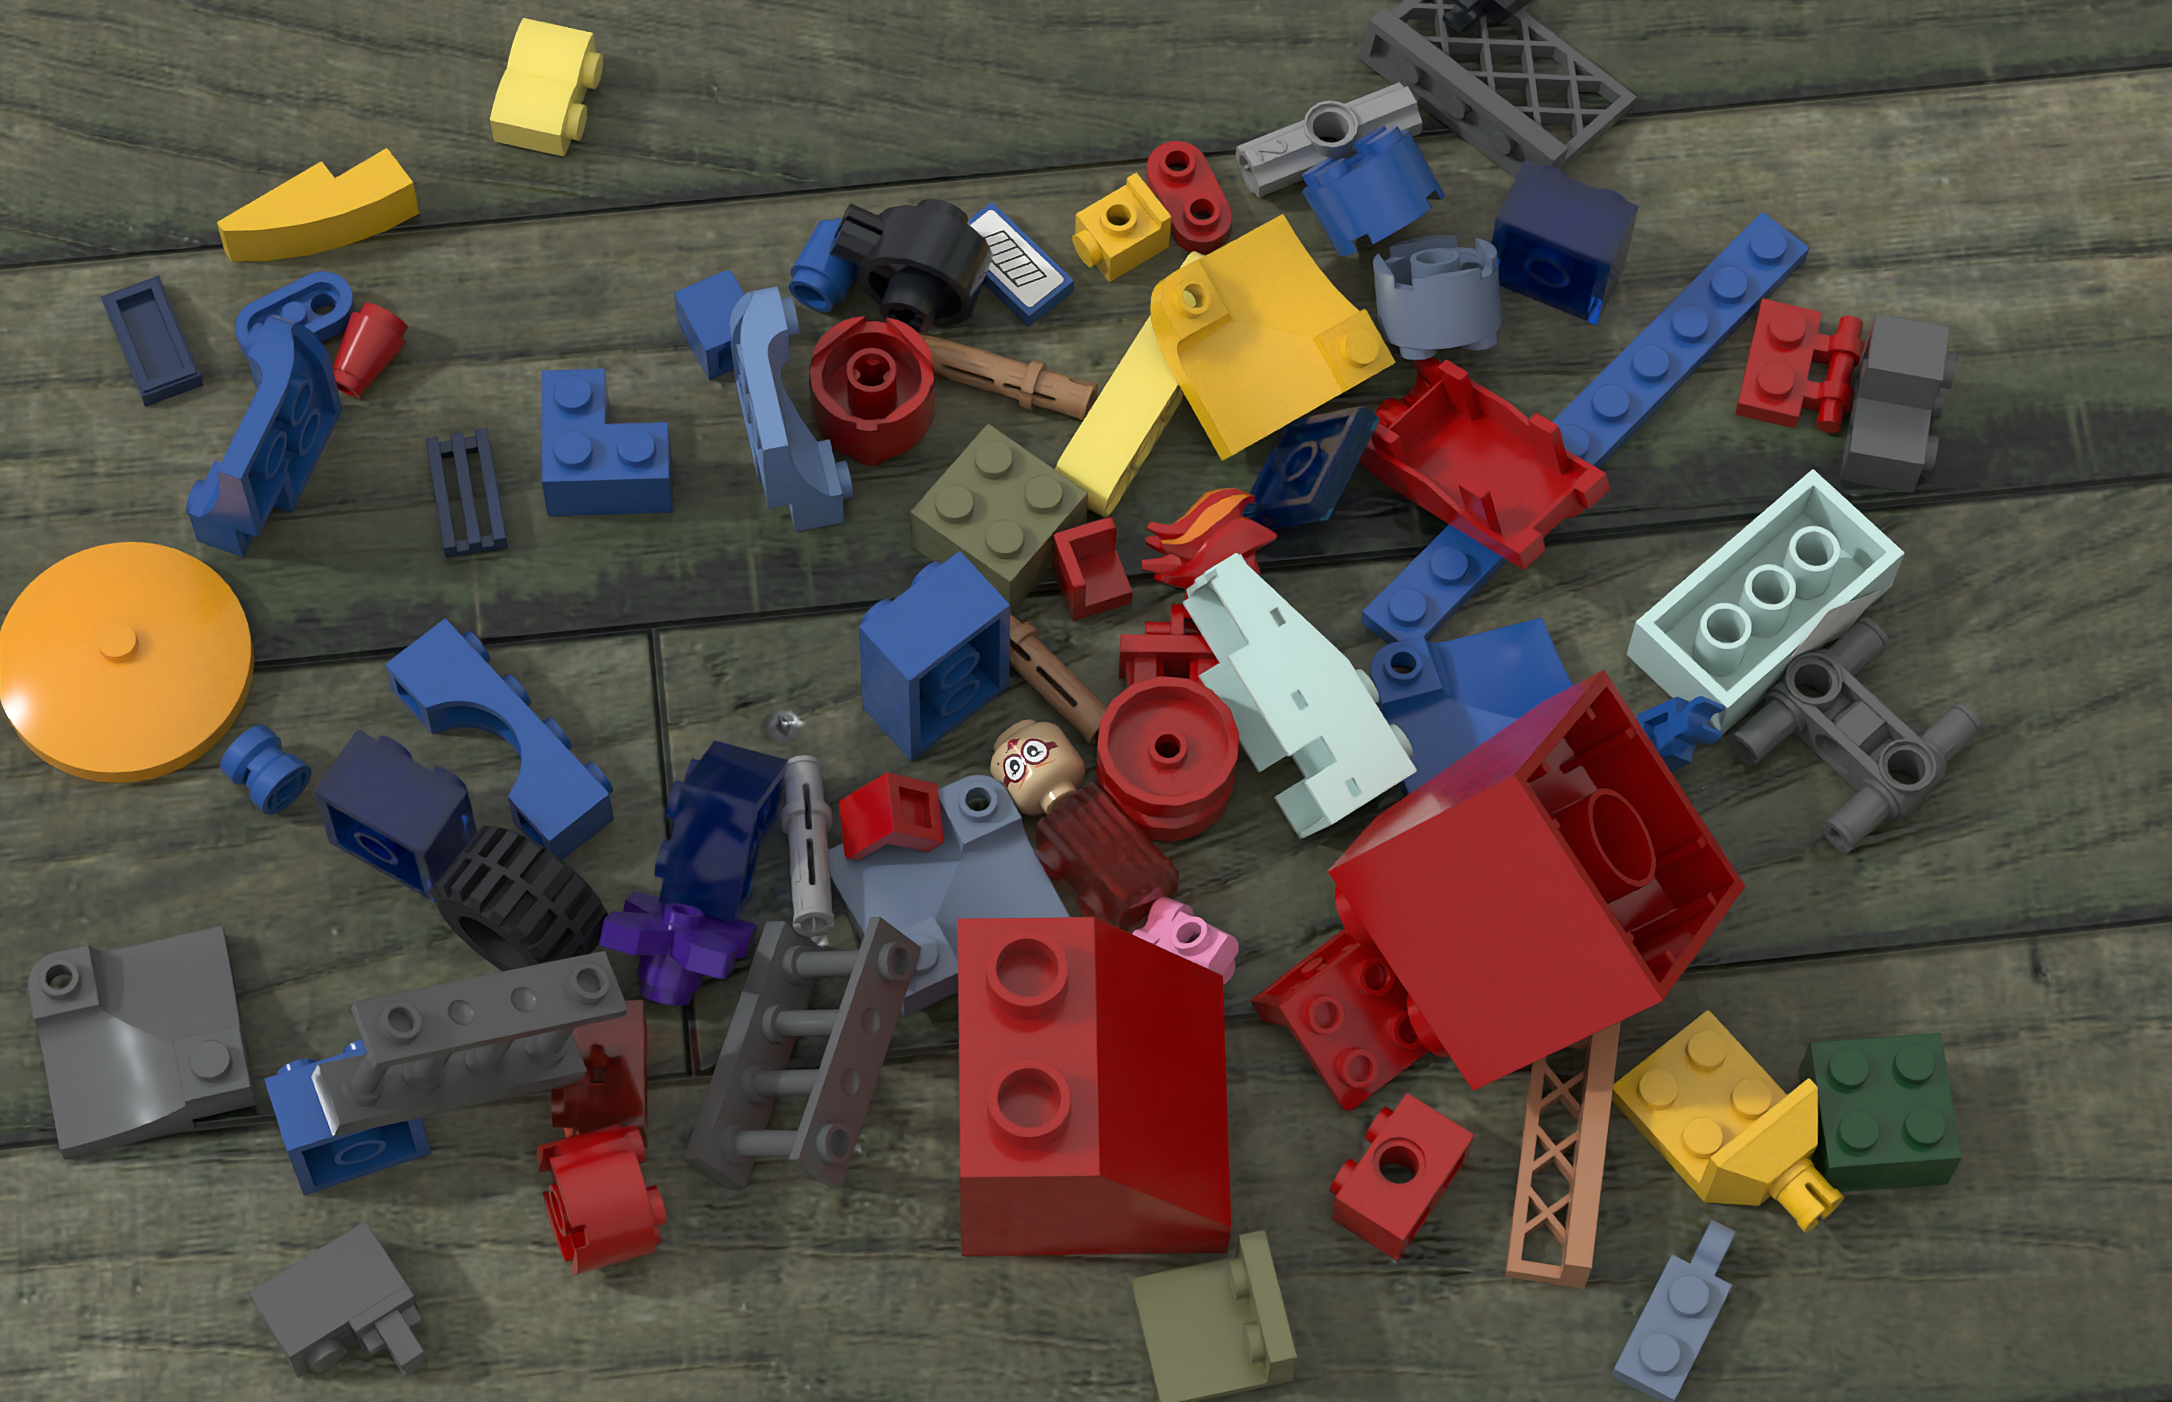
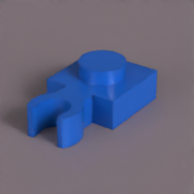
(1679, 726)

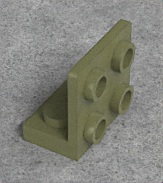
(1216, 1325)

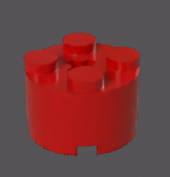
(872, 388)
(600, 1198)

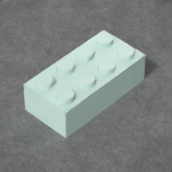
(1760, 596)

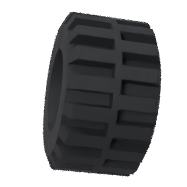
(518, 902)

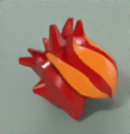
(1204, 538)

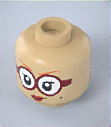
(1037, 766)

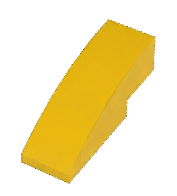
(321, 211)

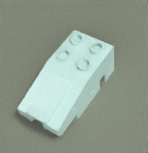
(1295, 698)

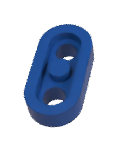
(299, 302)

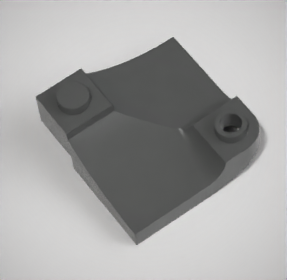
(140, 1039)

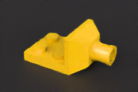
(1728, 1123)

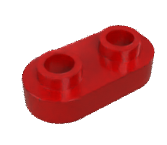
(1189, 192)

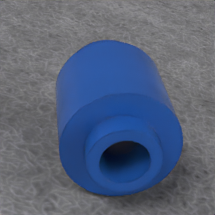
(818, 277)

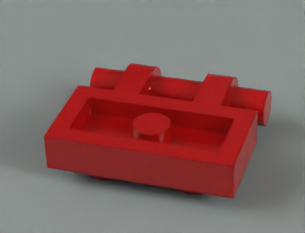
(1780, 362)

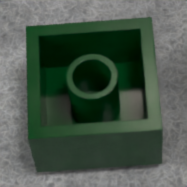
(1883, 1112)

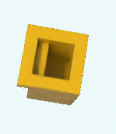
(1124, 247)

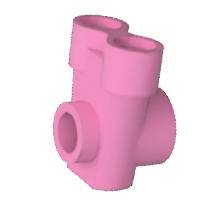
(1178, 931)

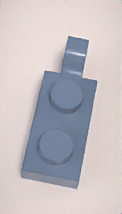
(1677, 1319)

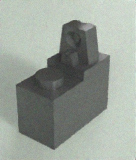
(341, 1298)

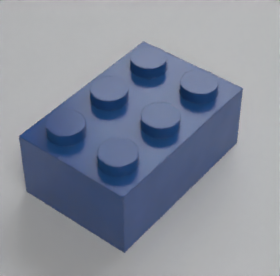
(934, 654)

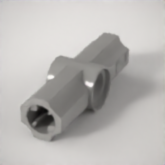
(1287, 153)

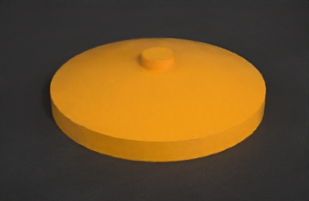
(125, 662)

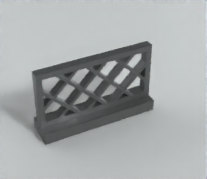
(1468, 99)

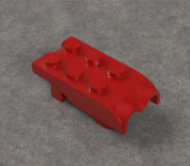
(1480, 462)

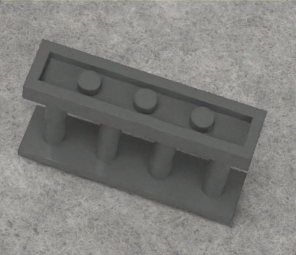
(761, 1041)
(467, 1042)

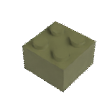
(999, 512)

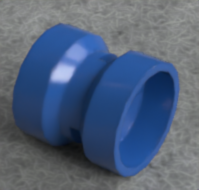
(268, 772)

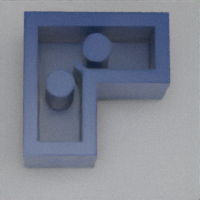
(598, 464)

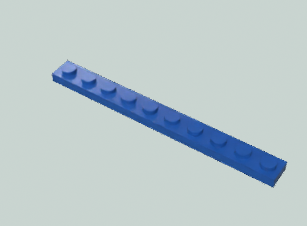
(1604, 415)

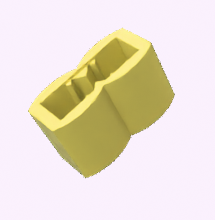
(545, 86)

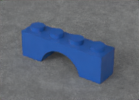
(452, 686)

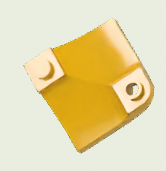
(1262, 338)

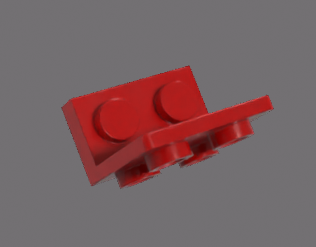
(1345, 1017)

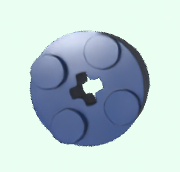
(1372, 190)

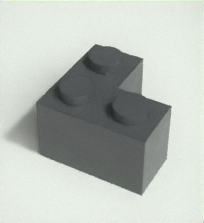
(1896, 394)

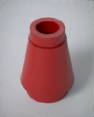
(367, 348)

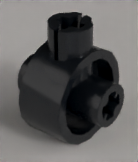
(916, 261)

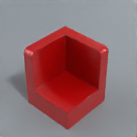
(1090, 569)
(891, 812)

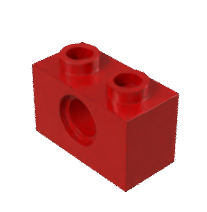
(1389, 1212)

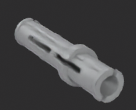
(810, 902)

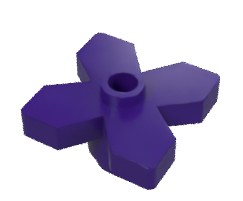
(675, 945)

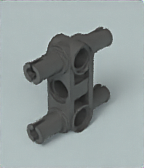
(1855, 734)

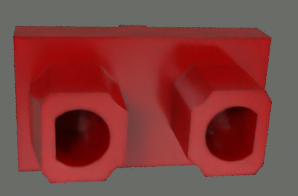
(1165, 651)

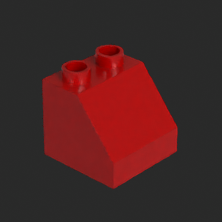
(1537, 885)
(1089, 1093)

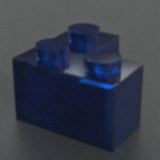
(719, 828)

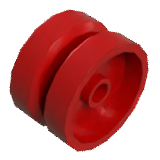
(1168, 756)

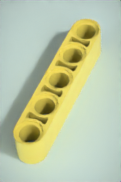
(1124, 421)

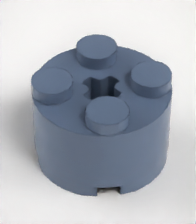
(1438, 295)

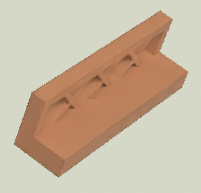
(1584, 1173)

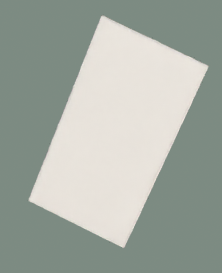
(1835, 623)

